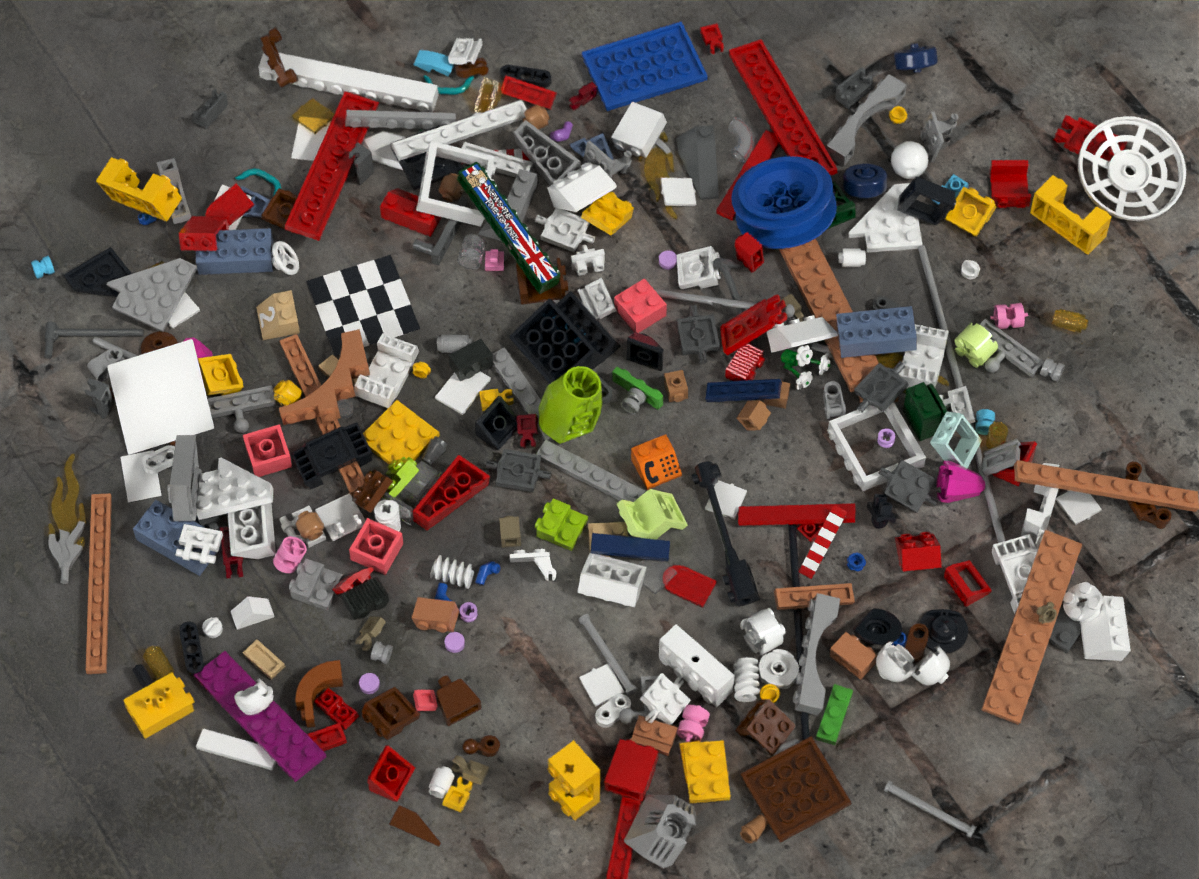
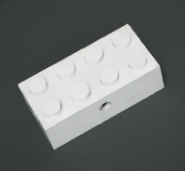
(696, 666)

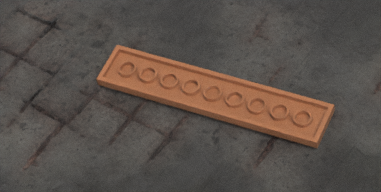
(825, 300)
(1027, 636)

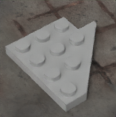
(153, 292)

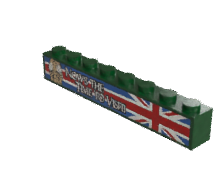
(508, 227)

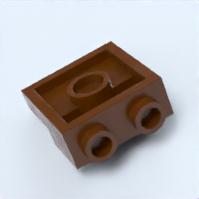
(279, 208)
(371, 491)
(389, 713)

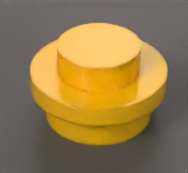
(898, 115)
(421, 369)
(770, 692)

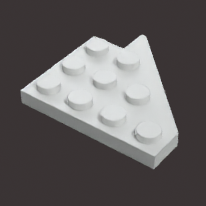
(886, 227)
(230, 490)

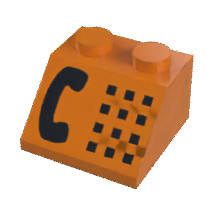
(656, 462)

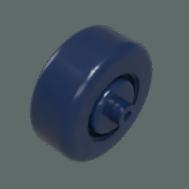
(915, 58)
(865, 180)

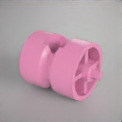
(1009, 316)
(289, 554)
(694, 719)

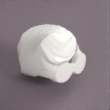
(254, 698)

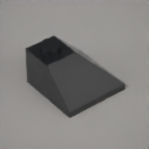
(644, 351)

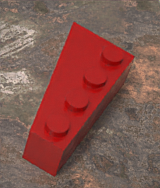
(452, 489)

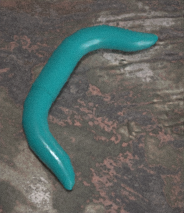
(451, 91)
(268, 177)

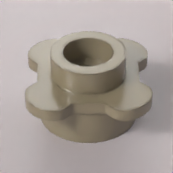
(1047, 613)

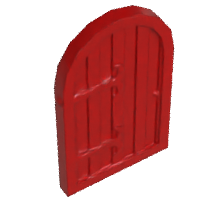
(230, 204)
(691, 585)

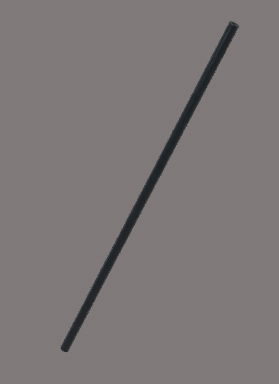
(797, 616)

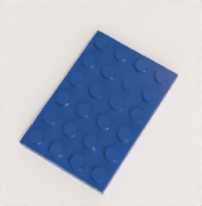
(644, 66)

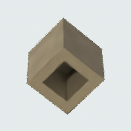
(510, 531)

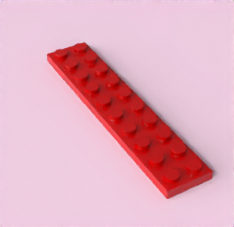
(779, 104)
(328, 170)

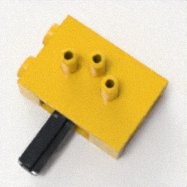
(158, 702)

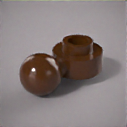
(471, 746)

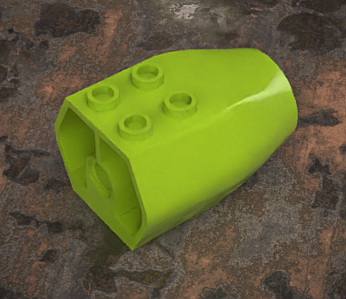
(571, 405)

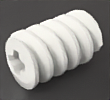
(387, 514)
(453, 572)
(745, 679)

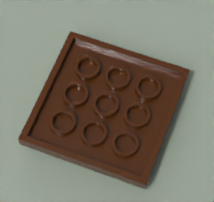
(795, 789)

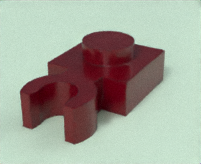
(584, 95)
(526, 427)

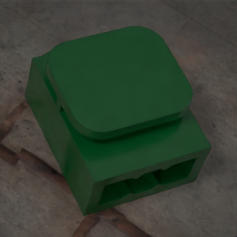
(923, 409)

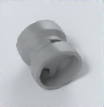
(1052, 369)
(633, 400)

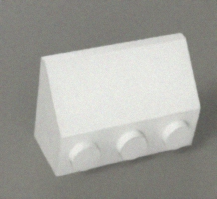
(580, 187)
(799, 333)
(252, 532)
(611, 579)
(1108, 633)

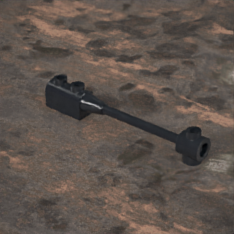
(738, 571)

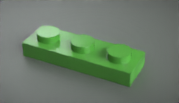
(627, 381)
(834, 714)

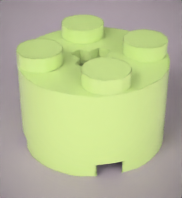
(975, 344)

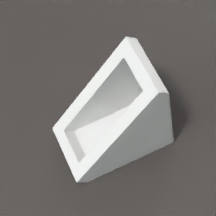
(251, 611)

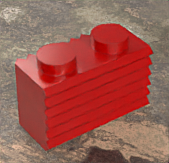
(749, 251)
(744, 363)

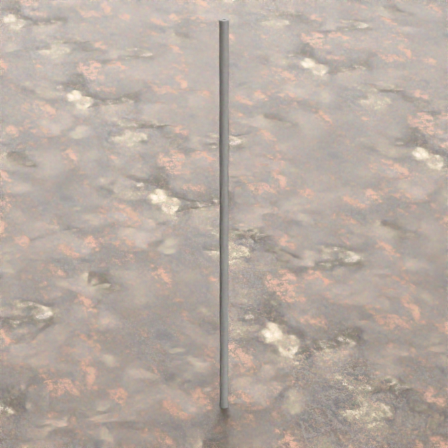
(958, 383)

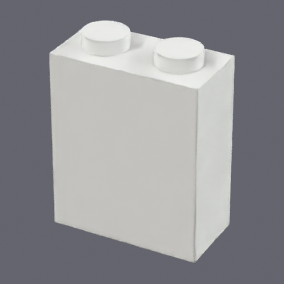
(638, 130)

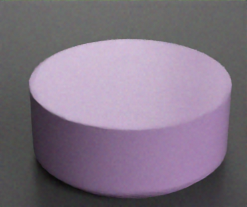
(667, 260)
(454, 642)
(369, 683)

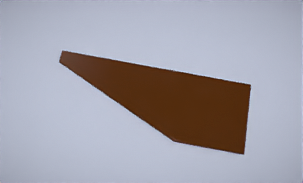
(413, 824)

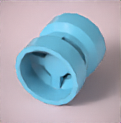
(44, 266)
(985, 419)

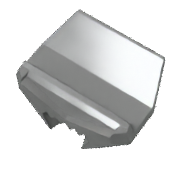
(661, 828)

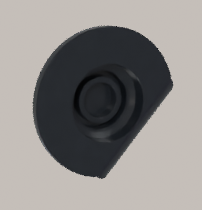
(879, 627)
(945, 630)

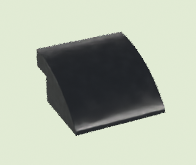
(553, 347)

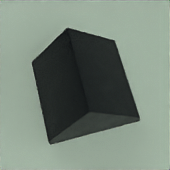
(496, 424)

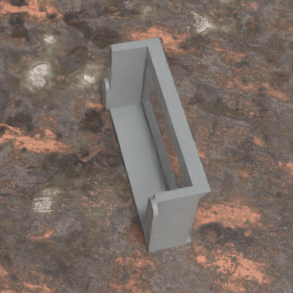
(179, 491)

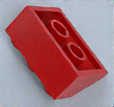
(401, 209)

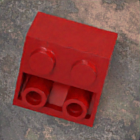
(918, 551)

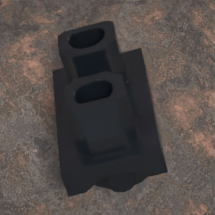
(881, 511)

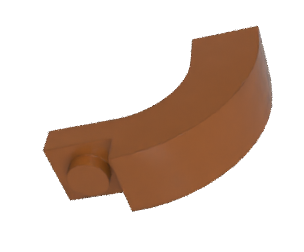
(315, 681)

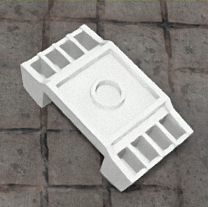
(926, 361)
(387, 371)
(1037, 521)
(1016, 562)

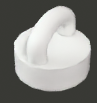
(970, 269)
(212, 627)

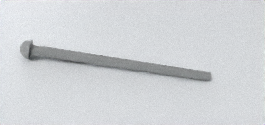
(789, 310)

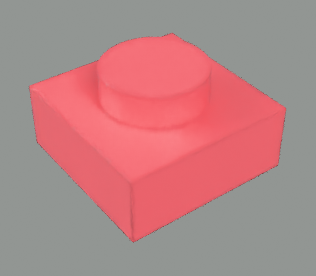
(425, 700)

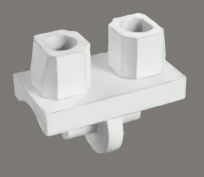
(588, 258)

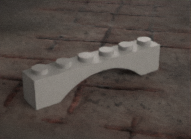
(886, 95)
(810, 689)

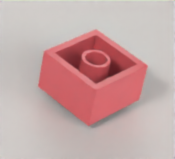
(640, 306)
(267, 451)
(376, 546)

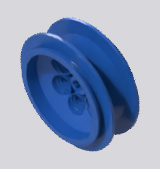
(784, 201)

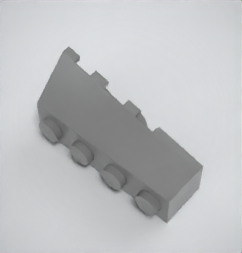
(518, 198)

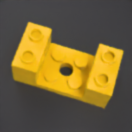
(156, 199)
(1049, 209)
(575, 777)

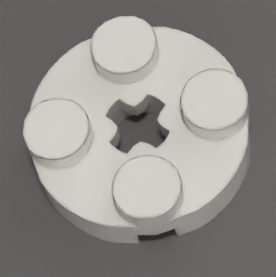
(1075, 595)
(772, 660)

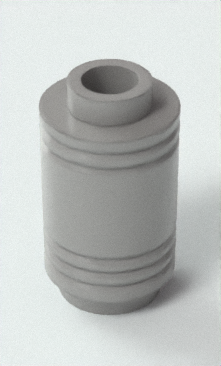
(452, 343)

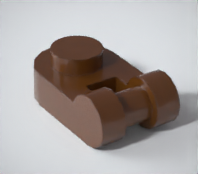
(466, 70)

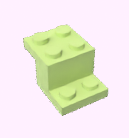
(651, 514)

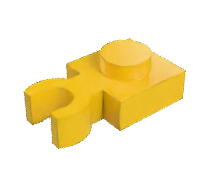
(488, 396)
(457, 796)

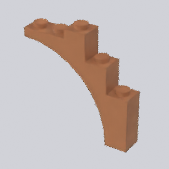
(337, 387)

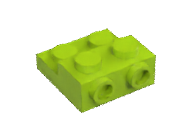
(401, 474)
(560, 524)

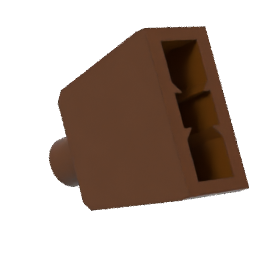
(456, 700)

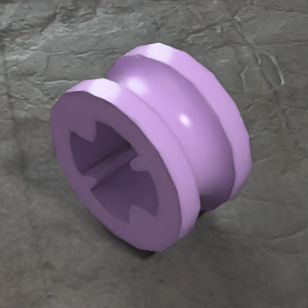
(886, 432)
(464, 607)

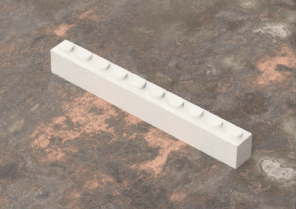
(360, 82)

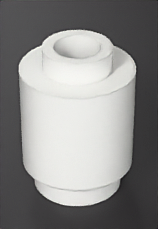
(852, 257)
(441, 782)

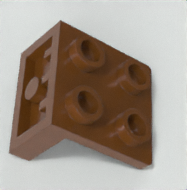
(766, 725)

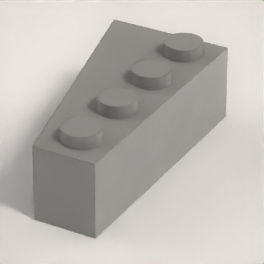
(547, 156)

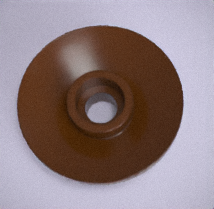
(150, 342)

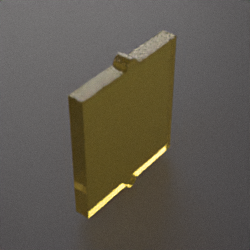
(313, 116)

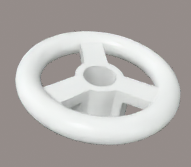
(282, 259)

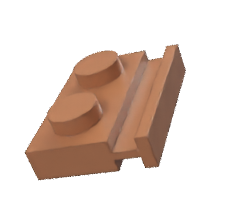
(654, 734)

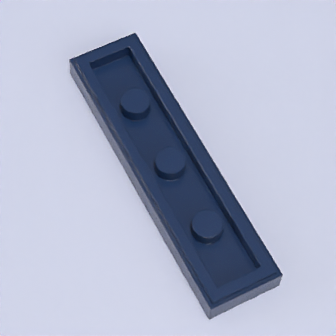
(743, 390)
(630, 547)

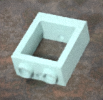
(969, 439)

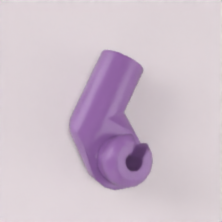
(562, 134)

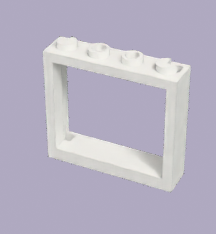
(446, 209)
(851, 463)

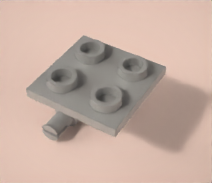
(933, 131)
(596, 156)

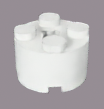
(763, 631)

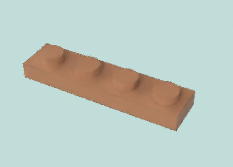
(800, 596)

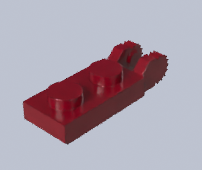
(228, 559)

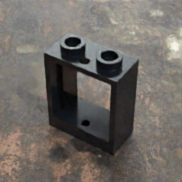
(909, 205)

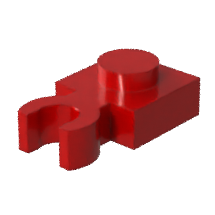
(712, 36)

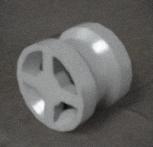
(381, 652)

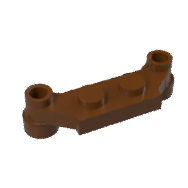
(275, 62)
(1144, 511)

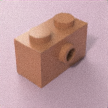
(435, 614)
(853, 655)

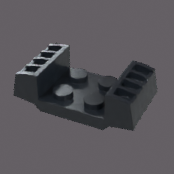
(331, 453)

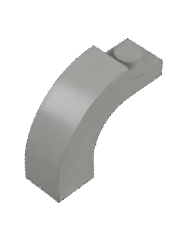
(170, 170)

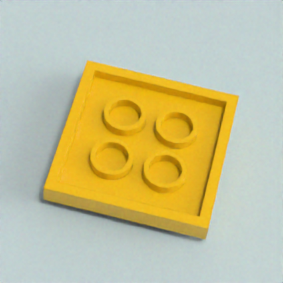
(399, 434)

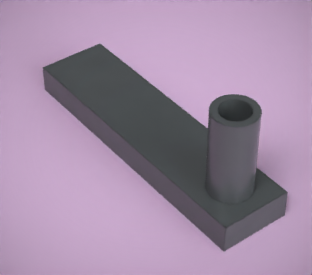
(438, 251)

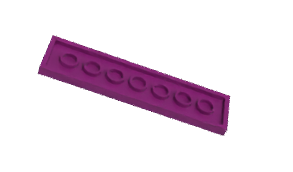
(270, 728)

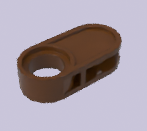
(917, 646)

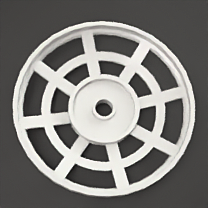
(1137, 162)

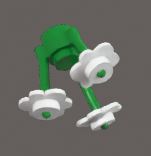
(802, 357)

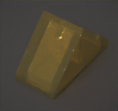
(488, 95)

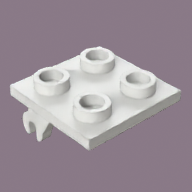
(341, 517)
(541, 559)

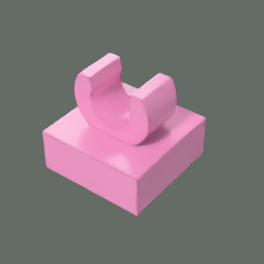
(494, 260)

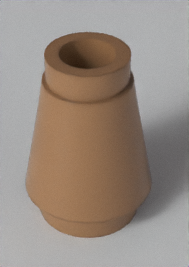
(752, 830)

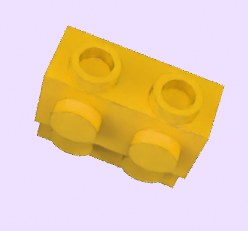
(971, 211)
(608, 213)
(220, 375)

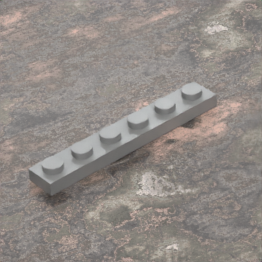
(397, 119)
(518, 384)
(588, 473)

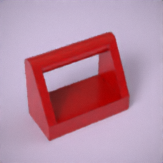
(960, 587)

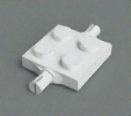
(564, 229)
(665, 699)

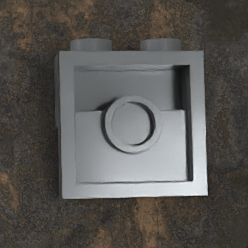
(314, 584)

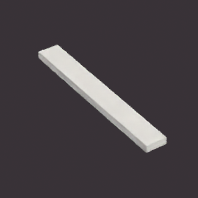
(460, 129)

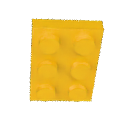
(706, 771)

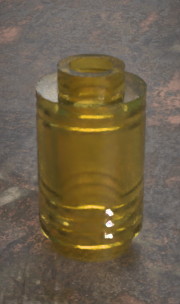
(1070, 320)
(996, 435)
(157, 662)

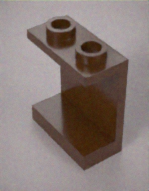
(529, 294)

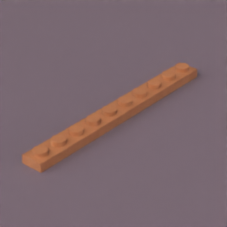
(309, 383)
(1106, 486)
(98, 584)

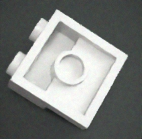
(698, 268)

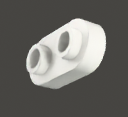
(159, 459)
(613, 709)

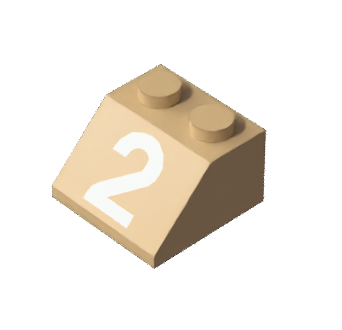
(278, 316)

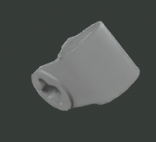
(99, 364)
(833, 404)

